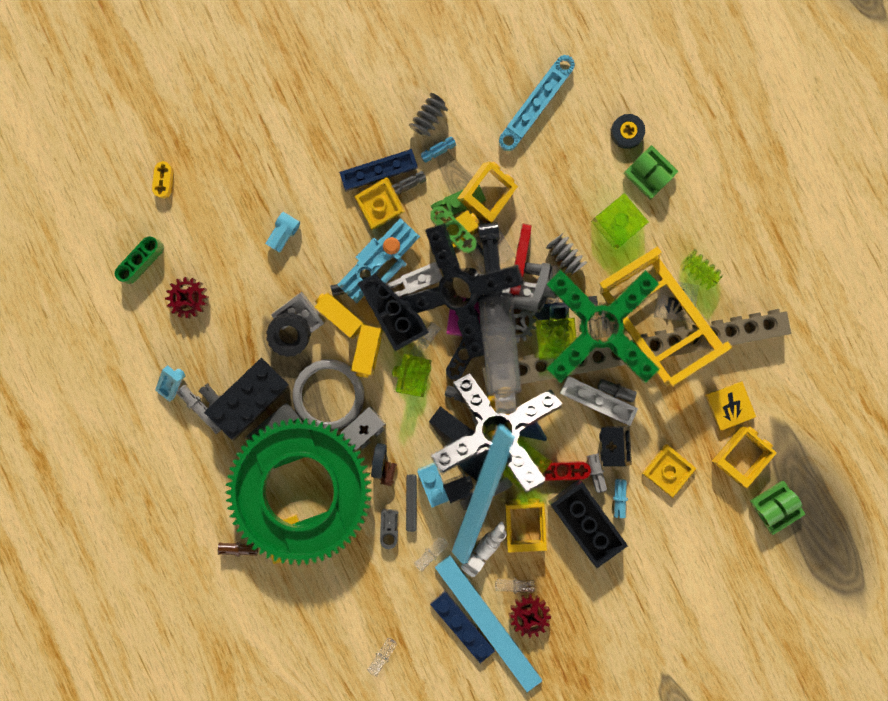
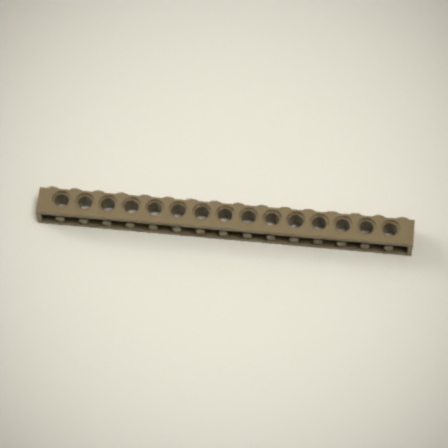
(778, 326)

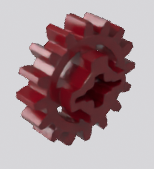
(181, 302)
(537, 620)

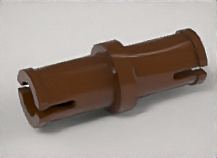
(236, 549)

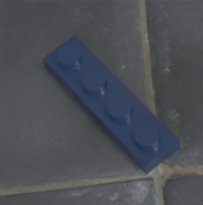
(378, 170)
(462, 626)

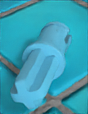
(620, 498)

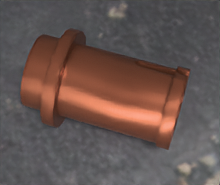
(388, 475)

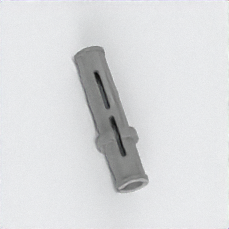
(197, 406)

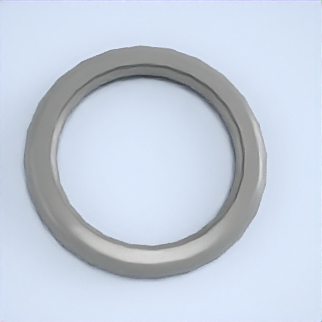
(336, 365)

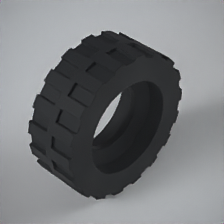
(280, 346)

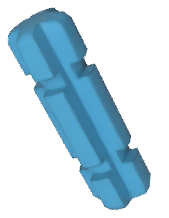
(438, 149)

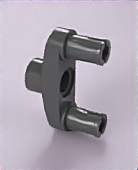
(541, 291)

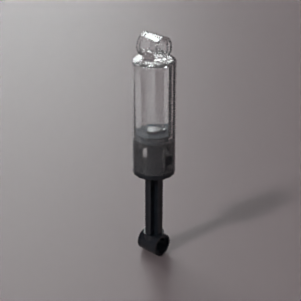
(498, 331)

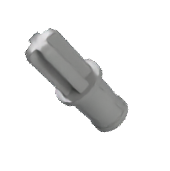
(597, 472)

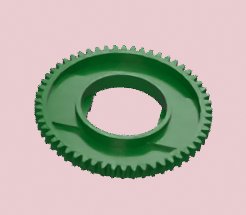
(313, 535)

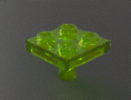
(554, 336)
(412, 375)

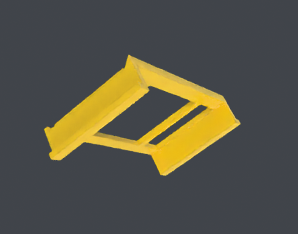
(653, 258)

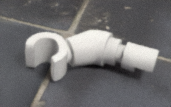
(484, 550)

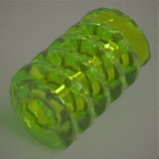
(701, 269)

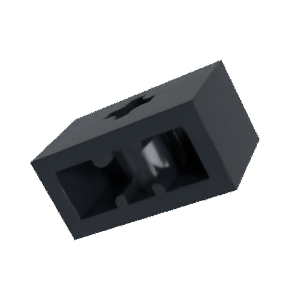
(618, 436)
(458, 487)

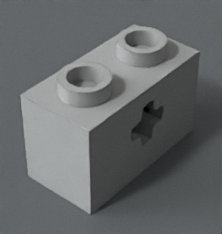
(369, 418)

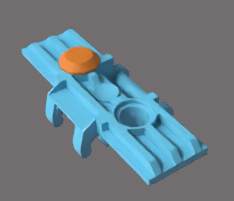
(376, 253)

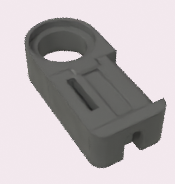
(388, 526)

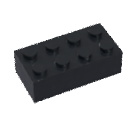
(247, 399)
(588, 523)

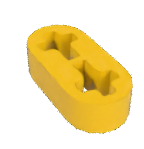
(158, 179)

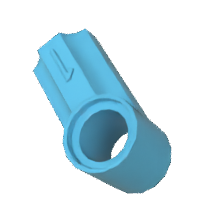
(284, 228)

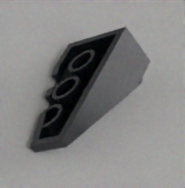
(395, 317)
(451, 430)

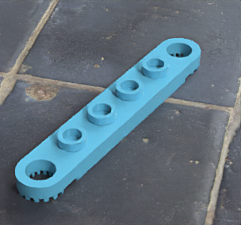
(536, 102)

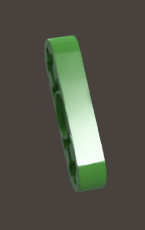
(467, 236)

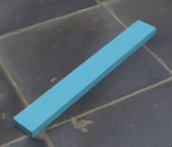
(483, 493)
(488, 623)

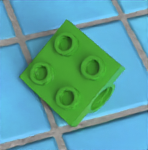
(650, 172)
(778, 507)

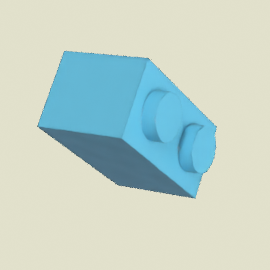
(433, 484)

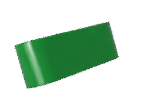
(130, 263)

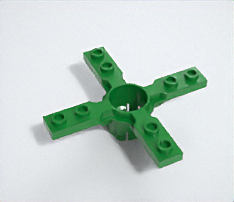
(615, 312)

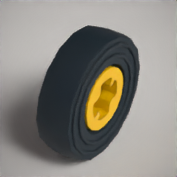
(633, 123)
(378, 460)

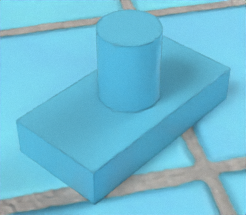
(169, 382)

